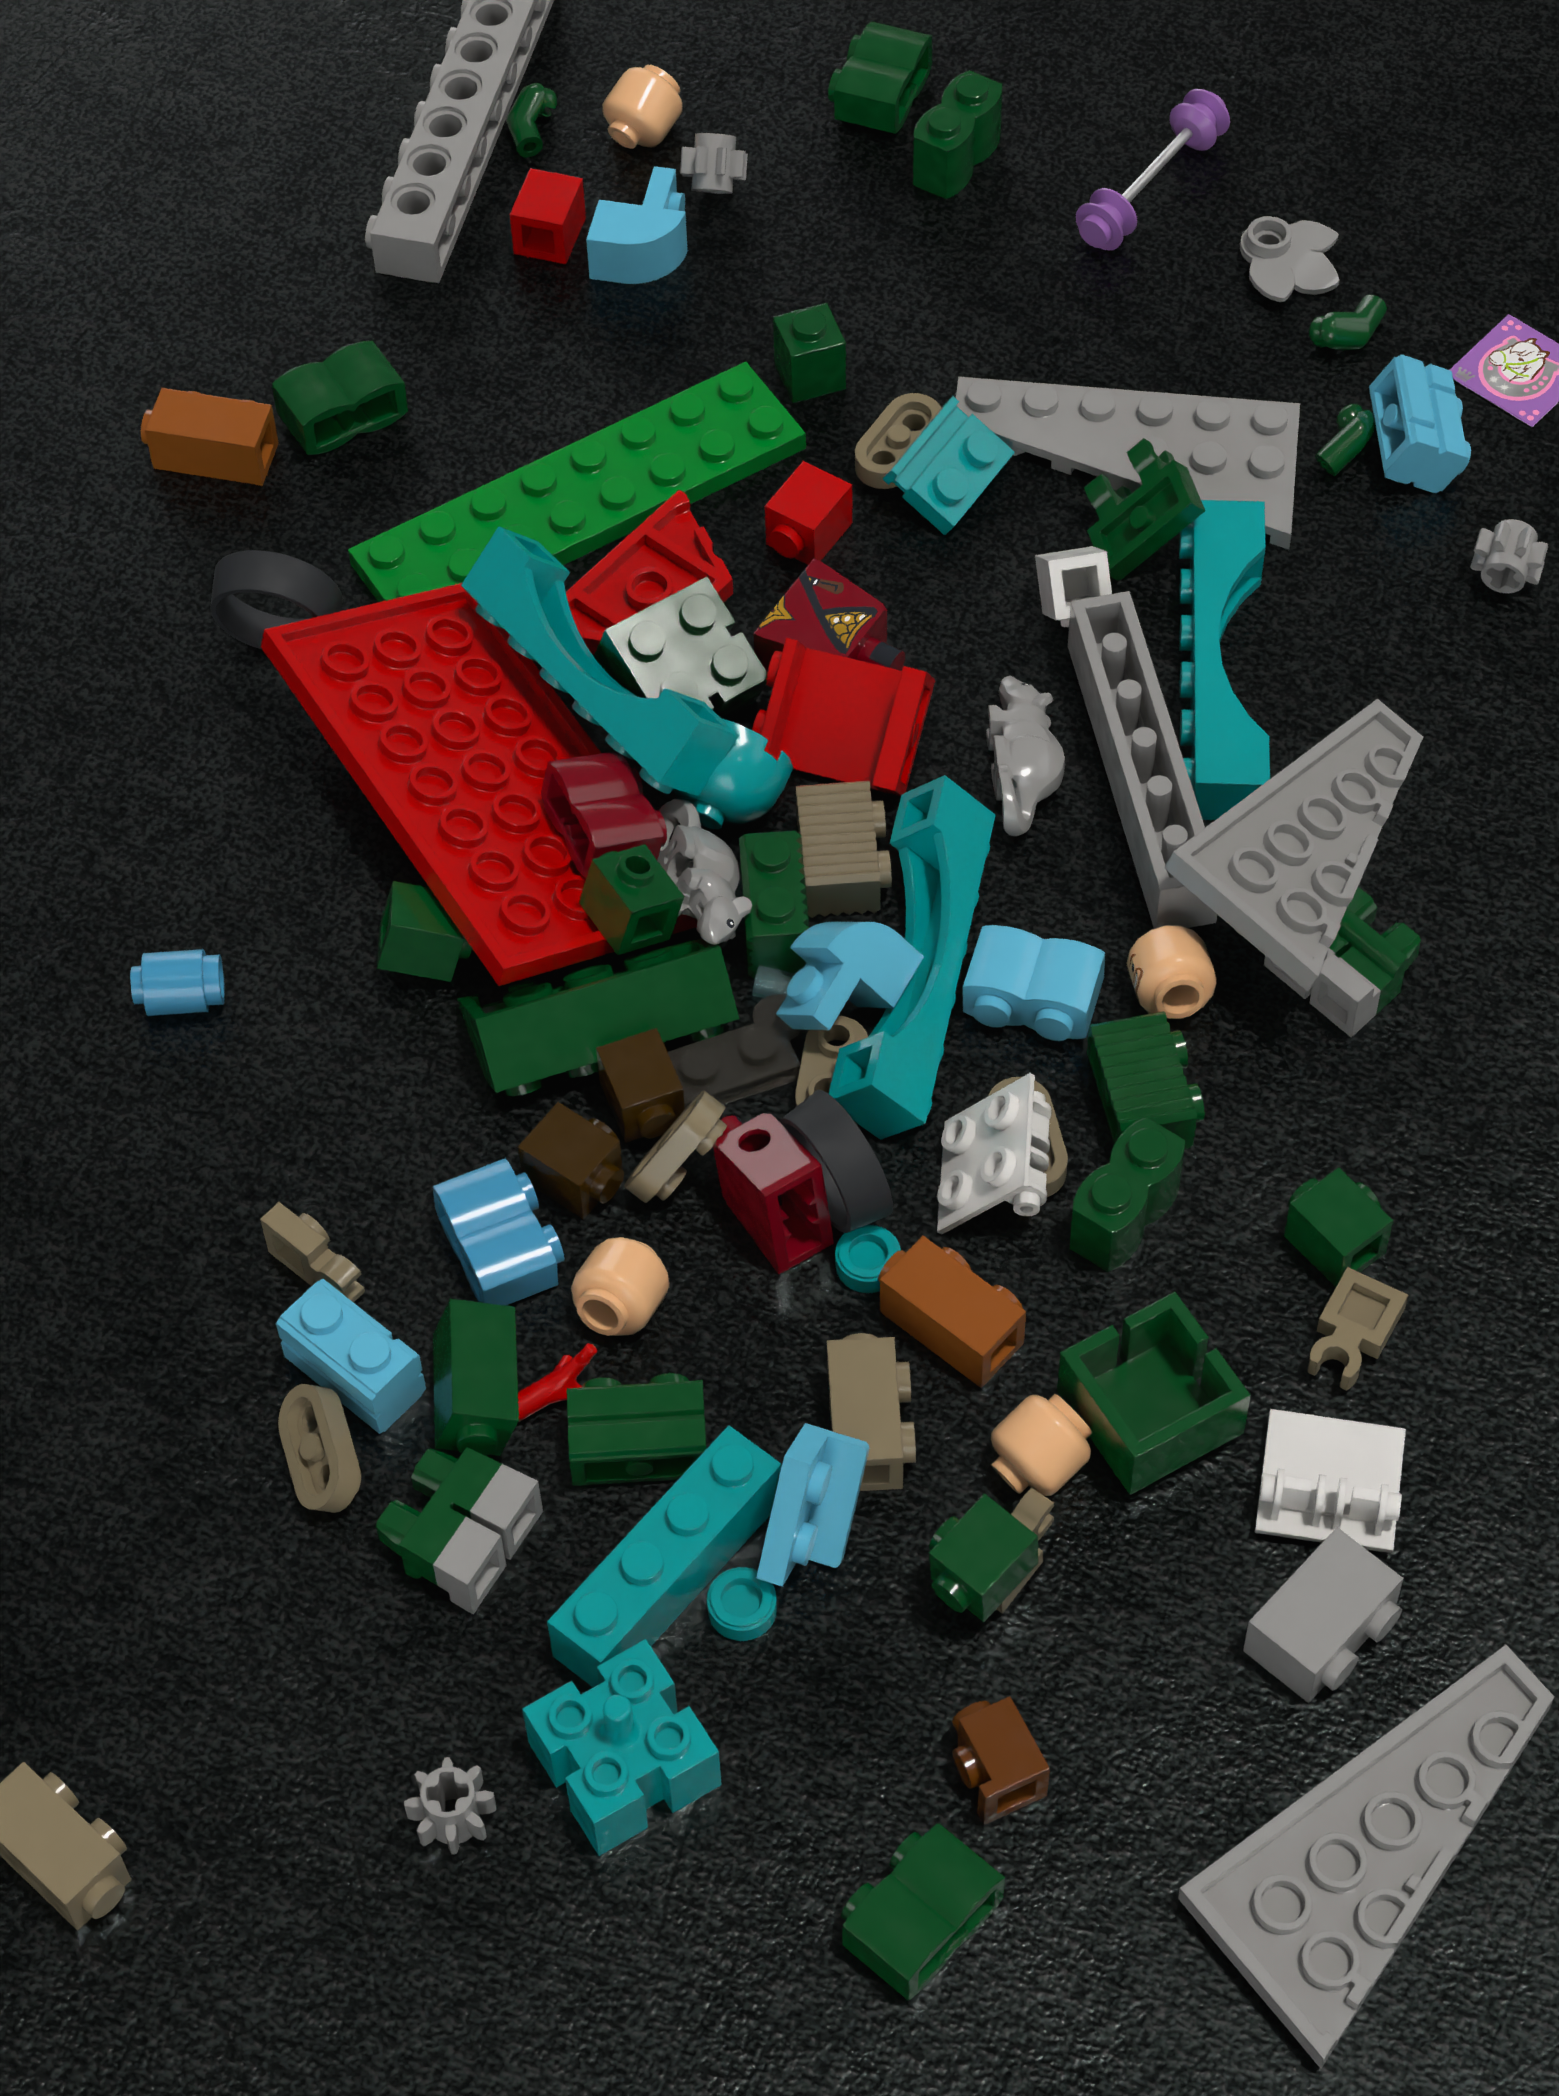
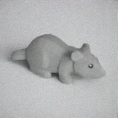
(1026, 754)
(703, 872)

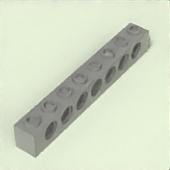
(453, 137)

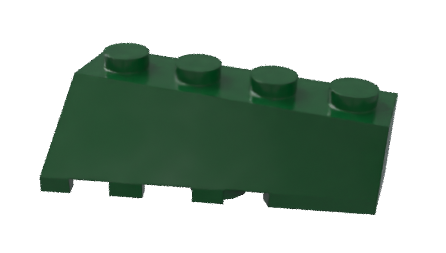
(557, 1029)

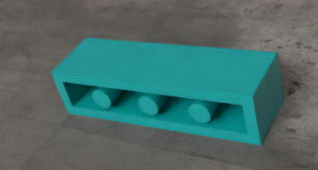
(667, 1556)

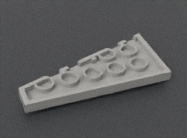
(1227, 444)
(1300, 842)
(1346, 1869)

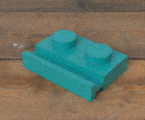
(949, 466)

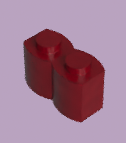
(600, 807)

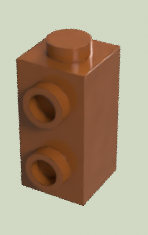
(210, 436)
(952, 1309)

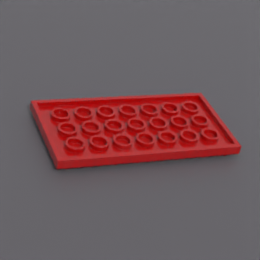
(453, 756)

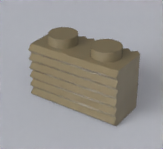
(841, 847)

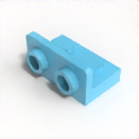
(813, 1502)

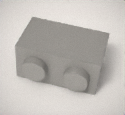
(1324, 1616)

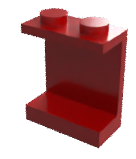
(844, 716)

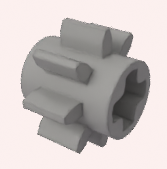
(713, 163)
(1509, 556)
(444, 1785)

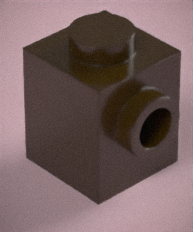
(640, 1085)
(572, 1160)

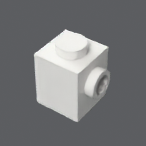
(1071, 577)

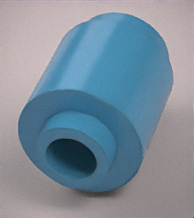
(178, 982)

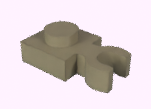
(303, 1248)
(1356, 1320)

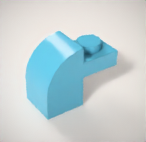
(639, 240)
(845, 963)

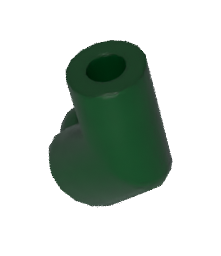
(531, 103)
(1348, 329)
(1355, 431)

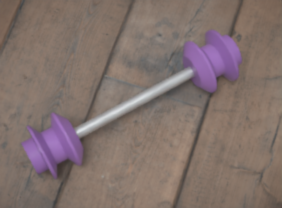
(1110, 214)

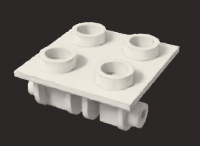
(995, 1155)
(1330, 1476)

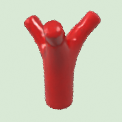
(554, 1385)

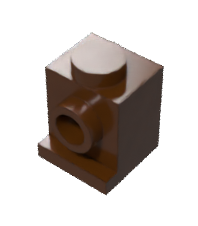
(999, 1758)

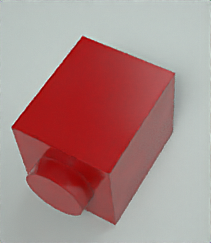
(548, 216)
(808, 514)

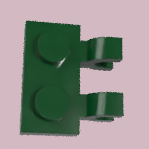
(1143, 521)

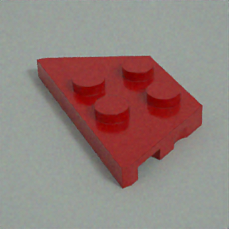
(646, 568)

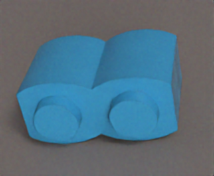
(497, 1234)

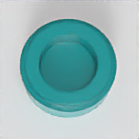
(862, 1256)
(741, 1604)

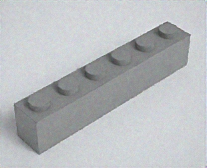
(1137, 750)

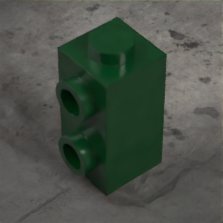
(475, 1377)

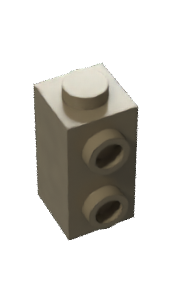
(865, 1401)
(58, 1851)

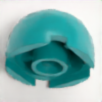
(742, 784)

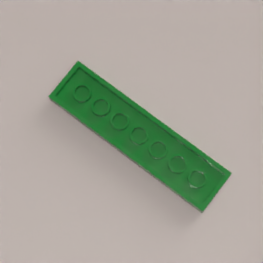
(593, 486)

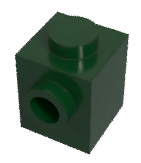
(809, 352)
(631, 899)
(419, 935)
(1337, 1225)
(981, 1558)

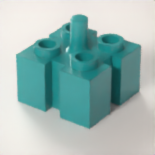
(622, 1747)

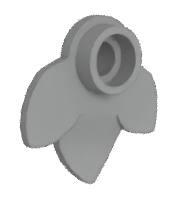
(1289, 257)

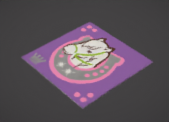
(1513, 370)

